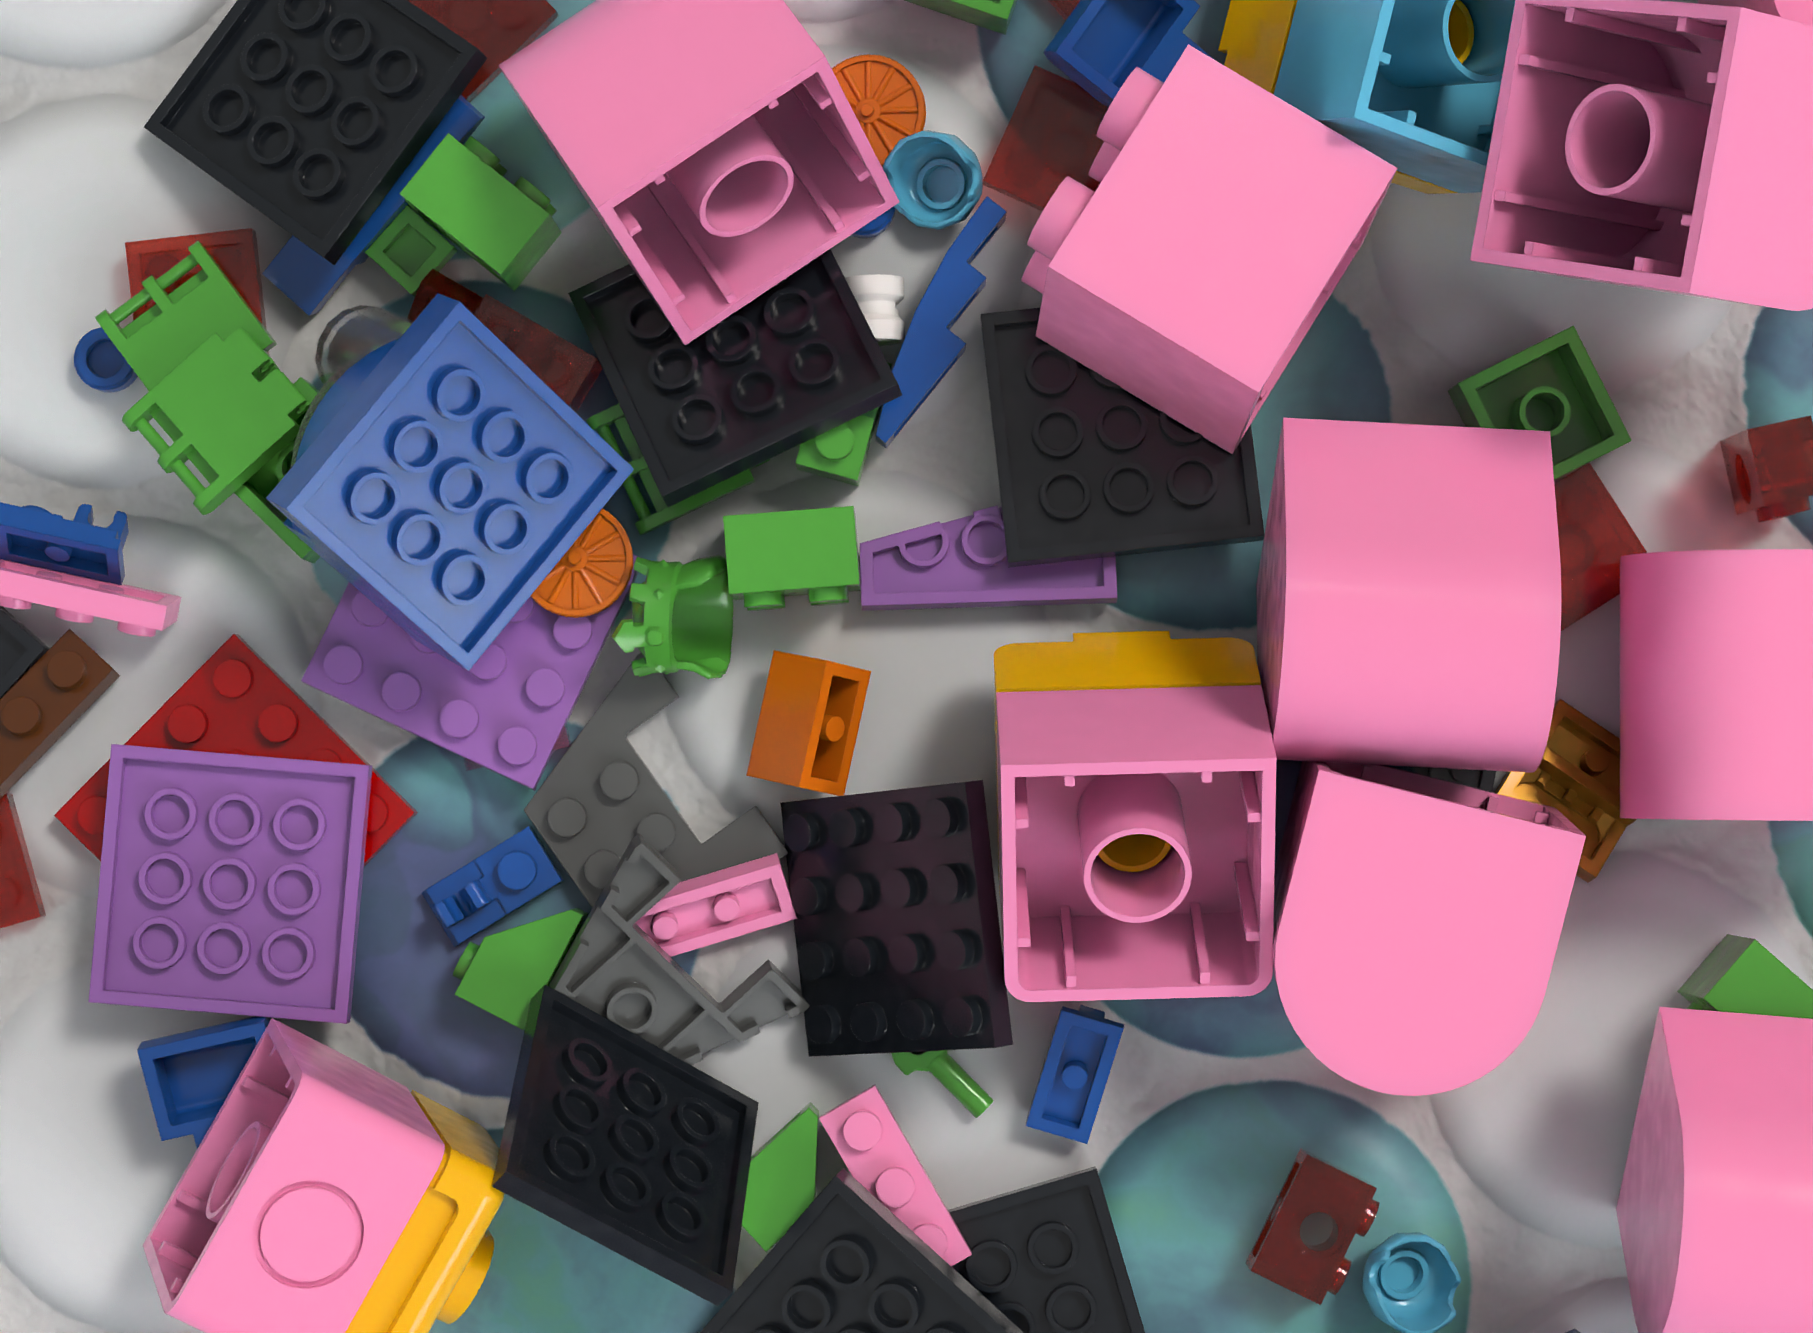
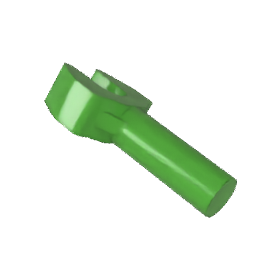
(949, 1074)

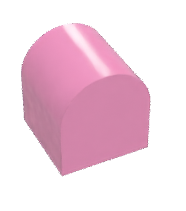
(703, 144)
(1655, 150)
(1410, 595)
(1717, 685)
(1416, 923)
(1722, 1176)

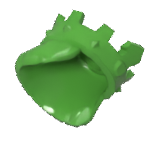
(679, 618)

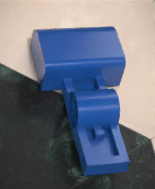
(1112, 37)
(194, 1073)

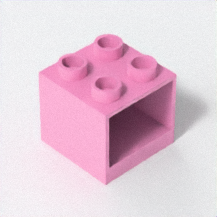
(1202, 243)

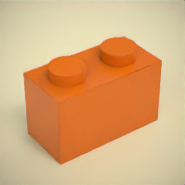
(808, 723)

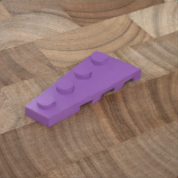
(967, 567)

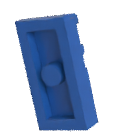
(71, 547)
(492, 886)
(1074, 1073)

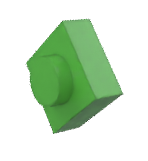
(410, 250)

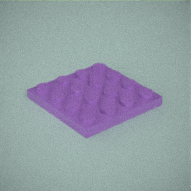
(495, 714)
(230, 883)

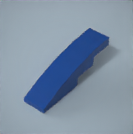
(312, 279)
(929, 344)

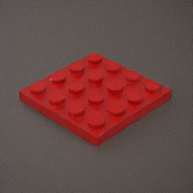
(241, 709)

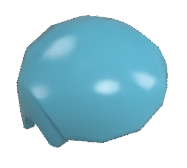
(934, 179)
(1411, 1283)

